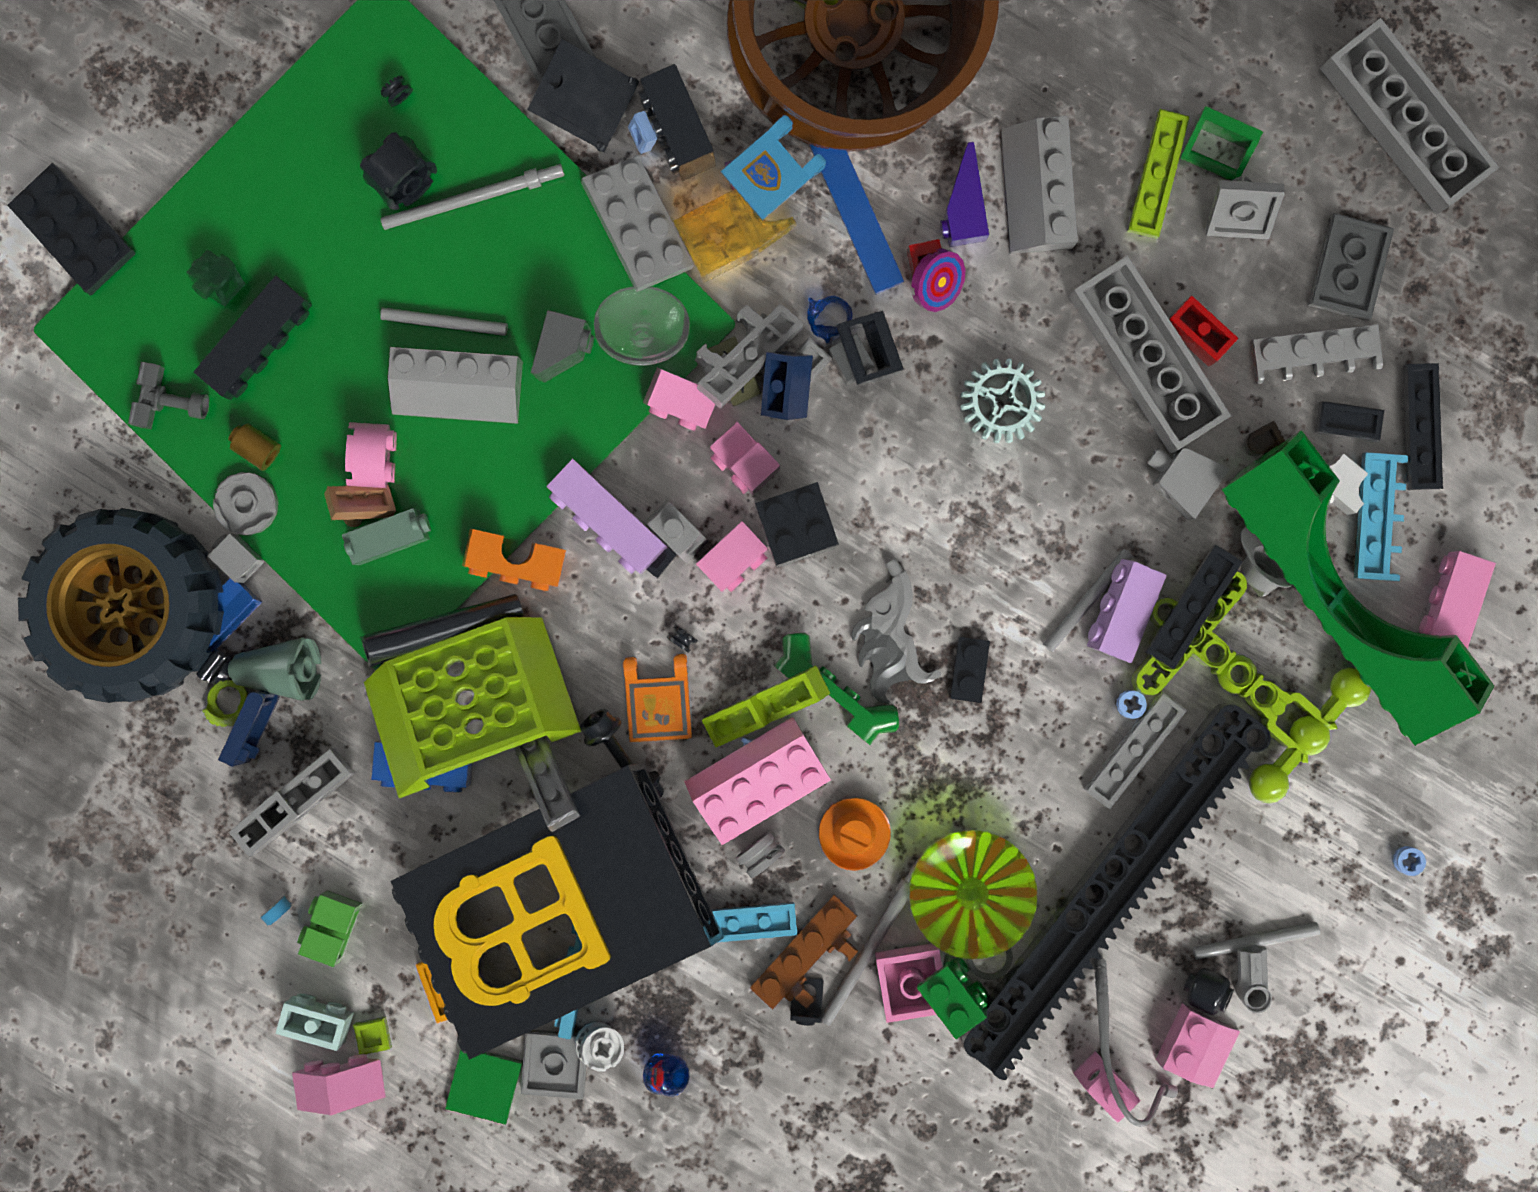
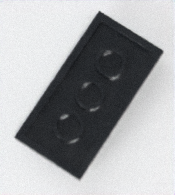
(71, 229)

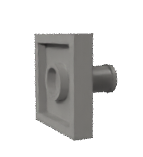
(1244, 209)

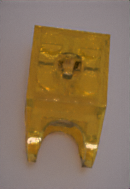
(741, 229)

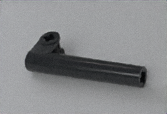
(409, 637)

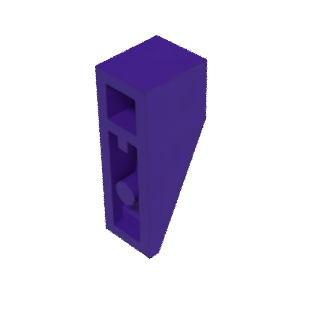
(965, 212)

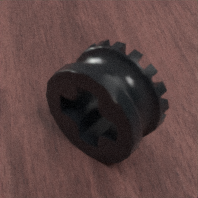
(396, 91)
(682, 638)

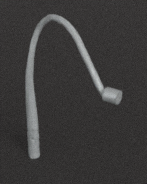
(1103, 1020)

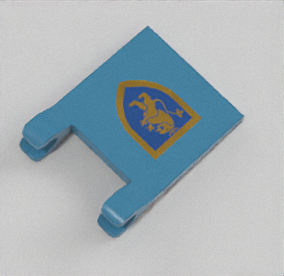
(768, 173)

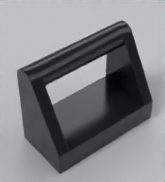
(881, 345)

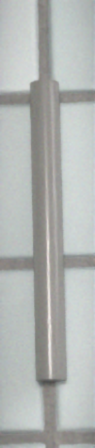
(444, 321)
(1084, 604)
(1258, 939)

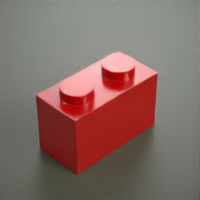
(1202, 331)

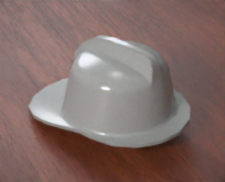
(1258, 568)

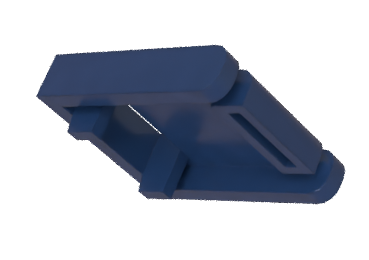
(249, 728)

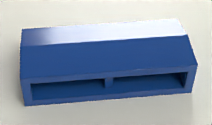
(238, 604)

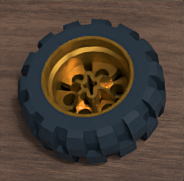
(64, 625)

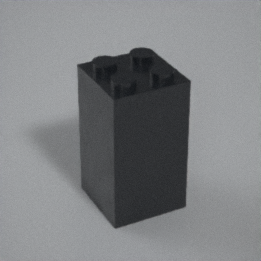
(797, 525)

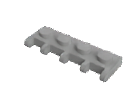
(1316, 349)

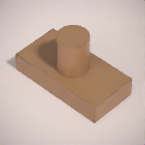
(359, 503)

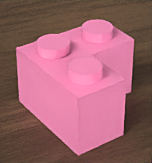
(745, 459)
(338, 1087)

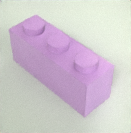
(1126, 610)

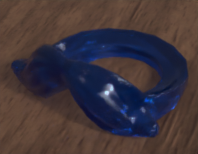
(817, 307)

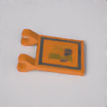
(658, 706)

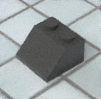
(561, 345)

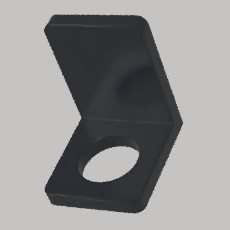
(813, 1013)

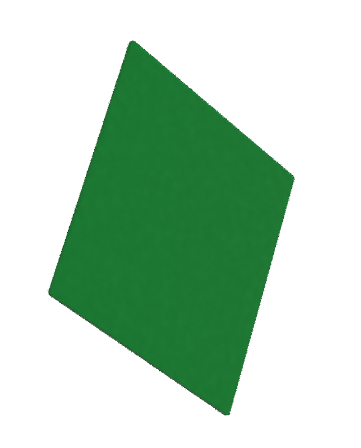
(293, 204)

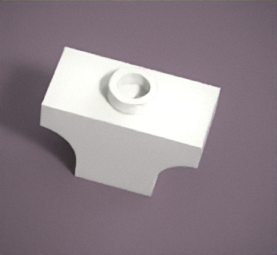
(1346, 494)

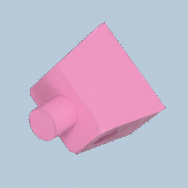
(1100, 1088)

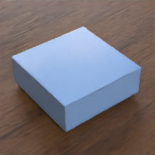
(642, 132)

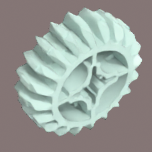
(1015, 406)

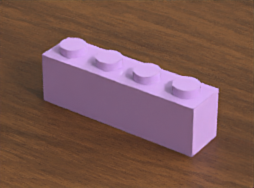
(606, 516)

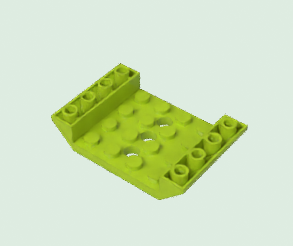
(514, 690)

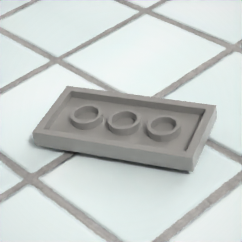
(637, 223)

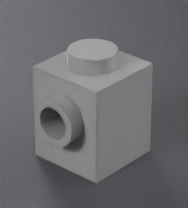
(235, 557)

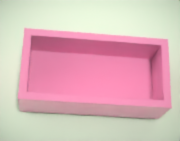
(757, 781)

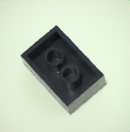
(676, 123)

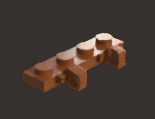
(787, 972)

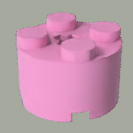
(369, 455)

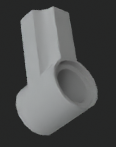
(1253, 976)

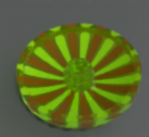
(973, 894)

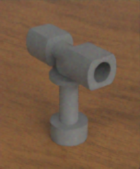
(154, 398)

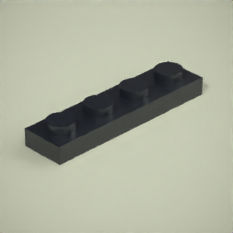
(1423, 426)
(1193, 607)

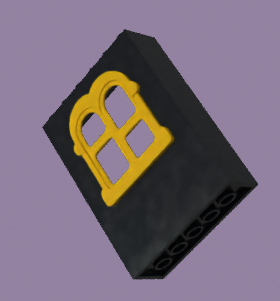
(616, 880)

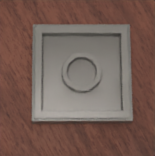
(552, 1066)

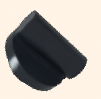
(215, 668)

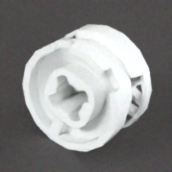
(600, 1046)

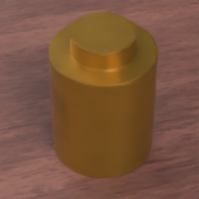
(254, 446)

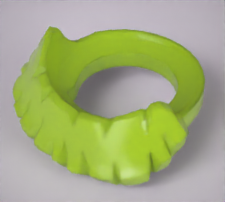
(214, 713)

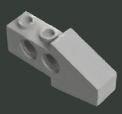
(291, 802)

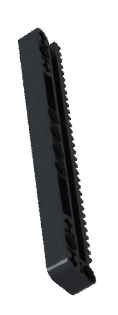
(1161, 825)

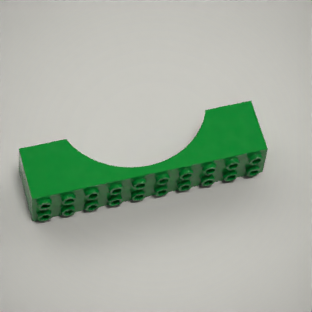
(1418, 677)

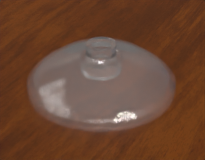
(641, 314)

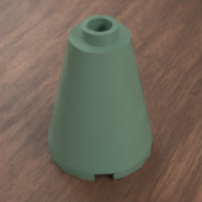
(279, 669)

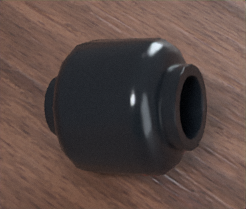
(1208, 991)

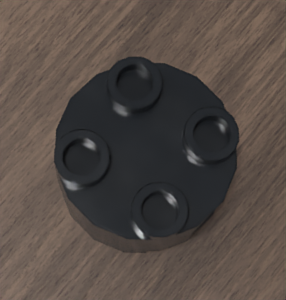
(398, 171)

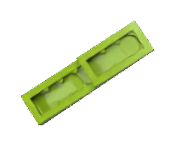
(766, 706)

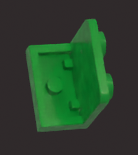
(955, 996)

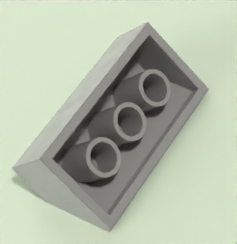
(1039, 185)
(454, 385)

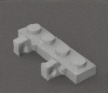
(730, 372)

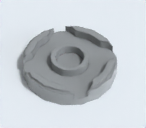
(245, 503)

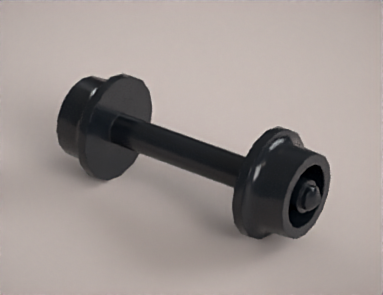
(600, 728)

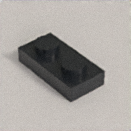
(969, 669)

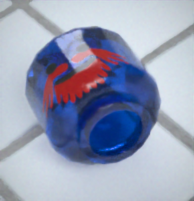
(666, 1075)

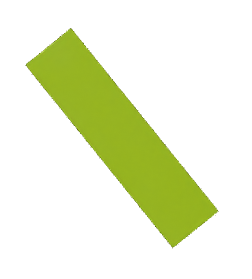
(1158, 173)

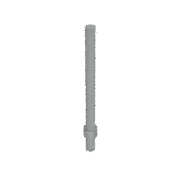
(530, 179)
(868, 950)

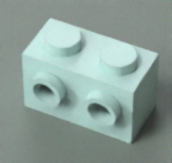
(315, 1022)

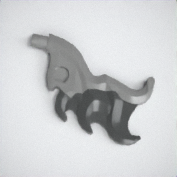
(885, 640)

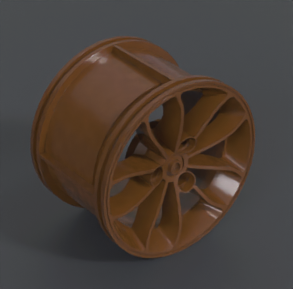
(871, 41)

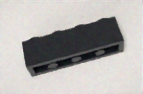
(253, 339)

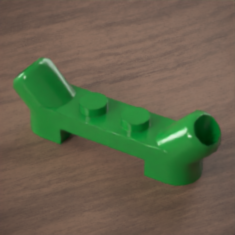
(866, 721)

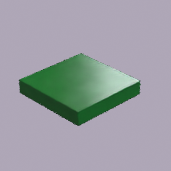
(484, 1086)

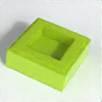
(372, 1035)

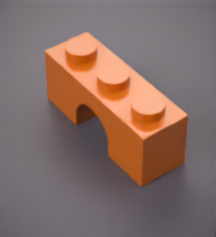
(485, 555)

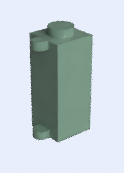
(386, 536)

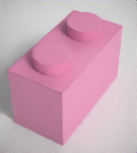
(678, 398)
(733, 557)

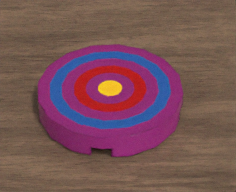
(938, 280)

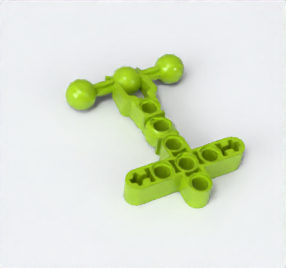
(1307, 735)

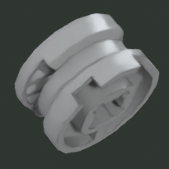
(760, 854)

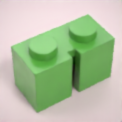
(329, 928)

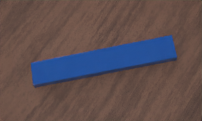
(859, 219)

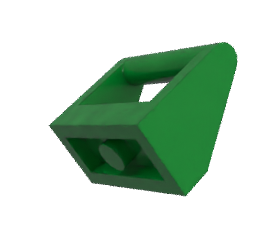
(1225, 128)

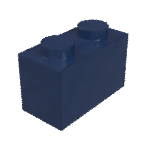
(786, 385)

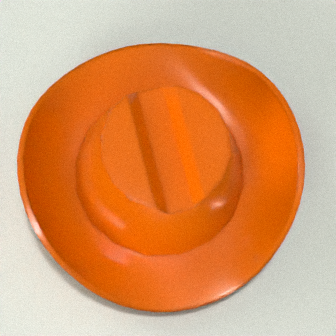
(854, 834)

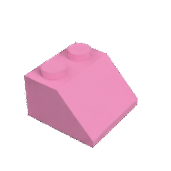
(1196, 1046)

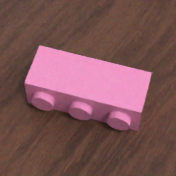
(1457, 596)

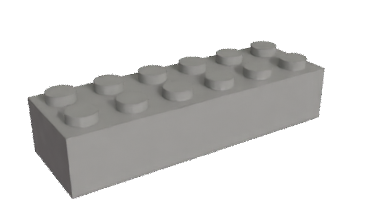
(1409, 116)
(1149, 355)

